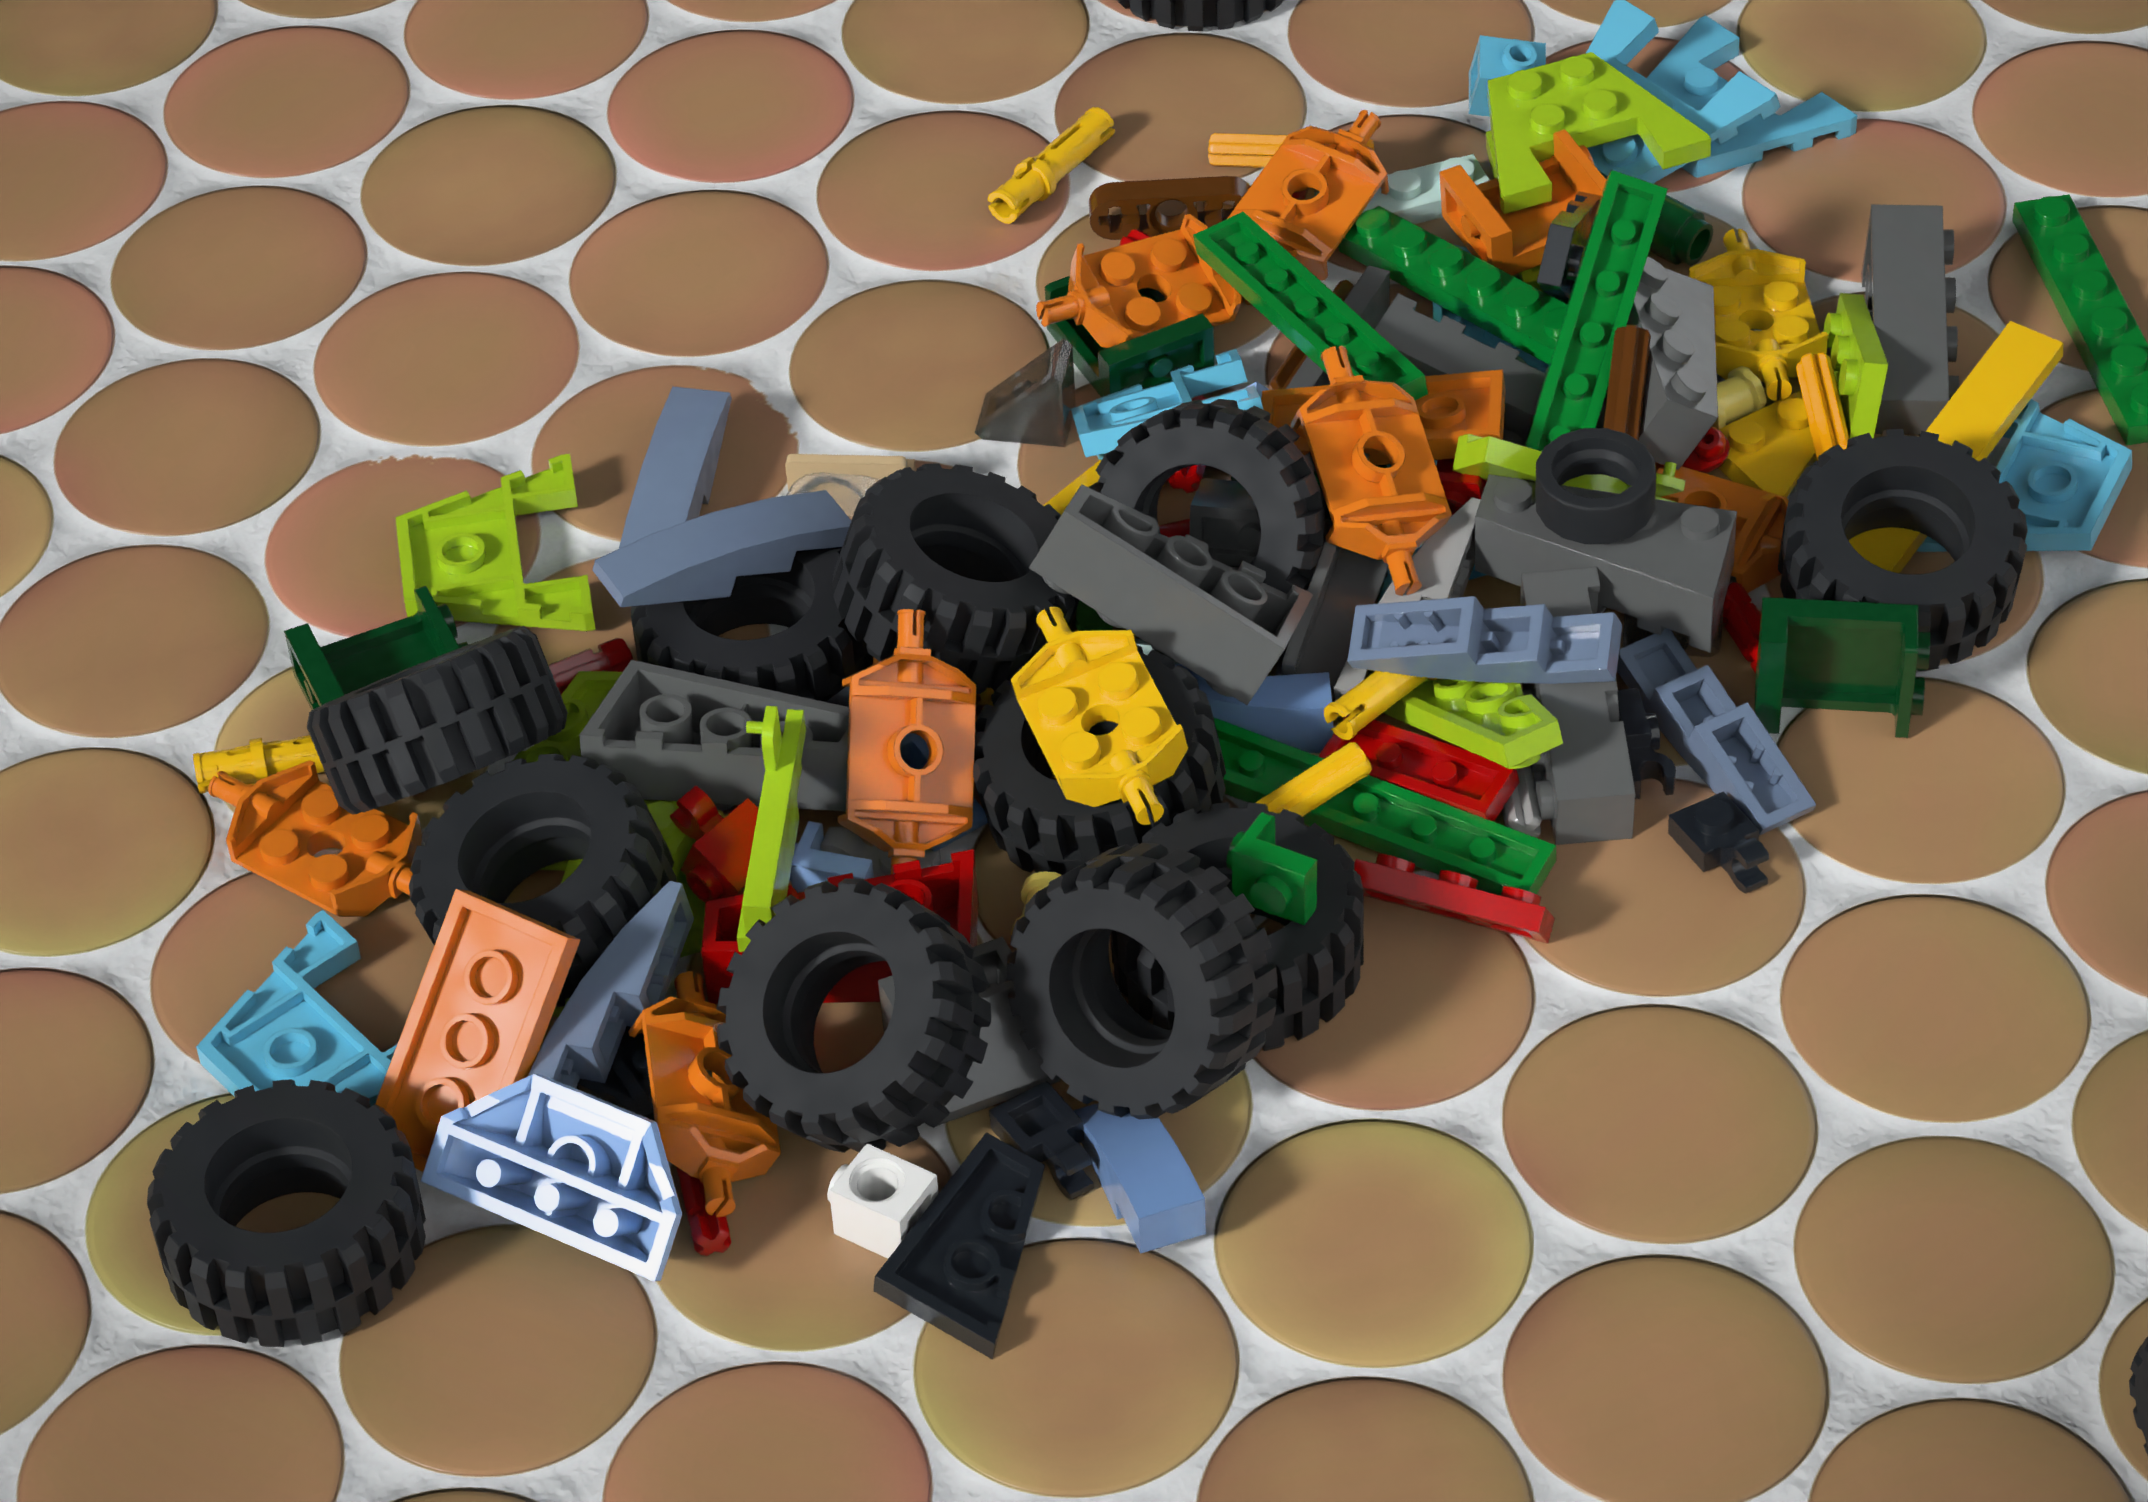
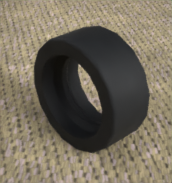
(1592, 453)

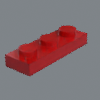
(1433, 768)
(1456, 898)

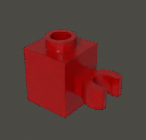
(722, 848)

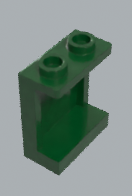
(1140, 360)
(372, 655)
(1840, 659)

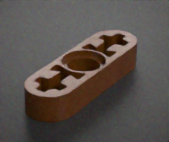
(1131, 194)

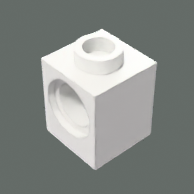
(879, 1199)

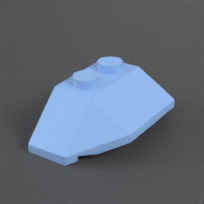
(563, 1170)

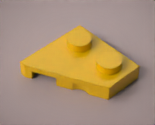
(1770, 446)

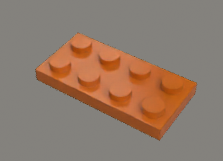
(1452, 408)
(474, 1014)

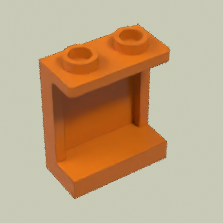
(1519, 237)

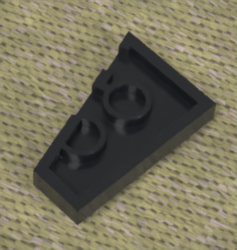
(967, 1246)

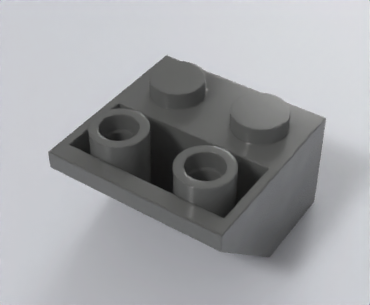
(1007, 1064)

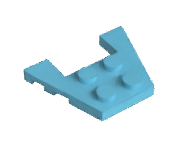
(1617, 42)
(1691, 77)
(1112, 416)
(2063, 480)
(291, 1029)

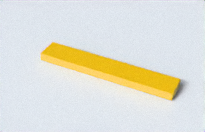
(1977, 418)

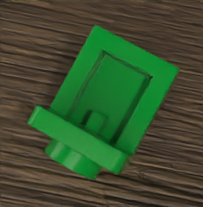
(1271, 875)

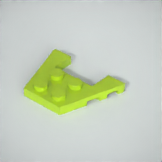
(1593, 106)
(472, 557)

